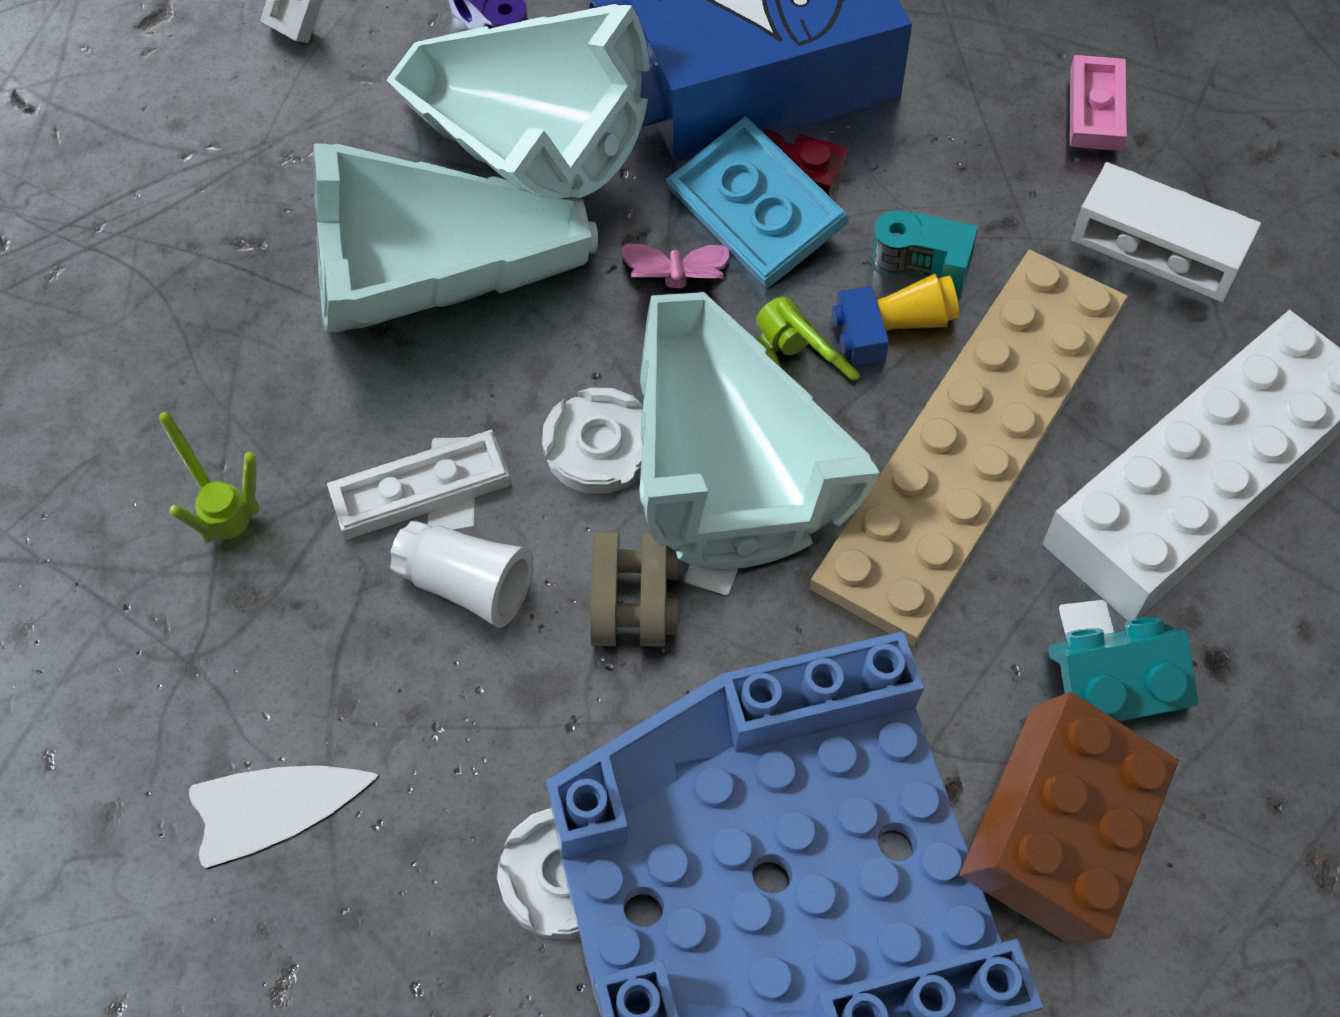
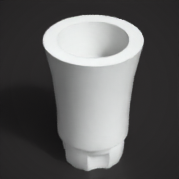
(464, 569)

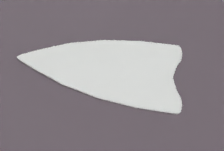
(269, 806)

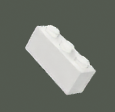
(1164, 231)

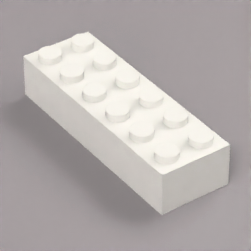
(1202, 468)

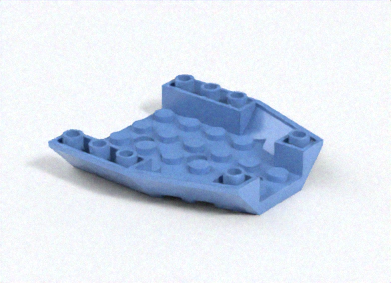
(799, 772)

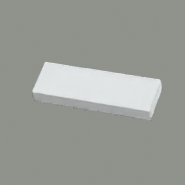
(418, 484)

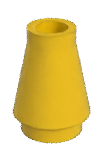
(921, 305)

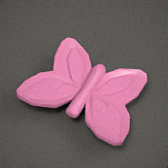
(654, 263)

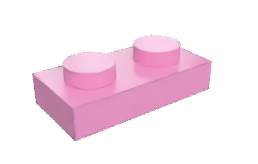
(1098, 102)

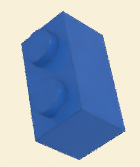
(861, 326)

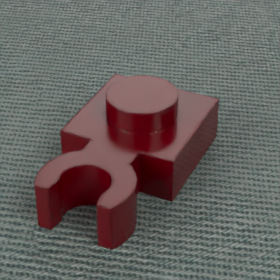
(815, 157)

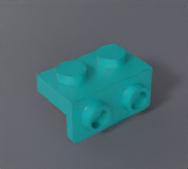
(1129, 670)

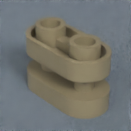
(655, 613)

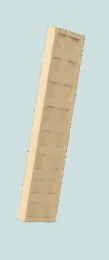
(968, 448)

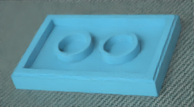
(757, 202)

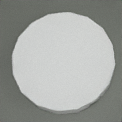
(595, 441)
(534, 897)

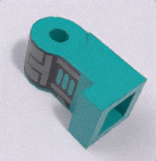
(924, 246)

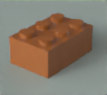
(1070, 819)

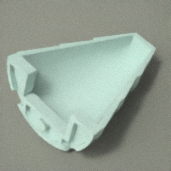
(536, 98)
(430, 236)
(734, 445)

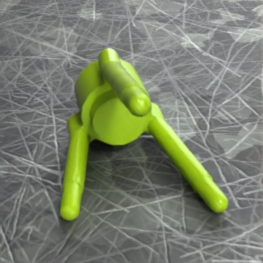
(790, 331)
(219, 505)

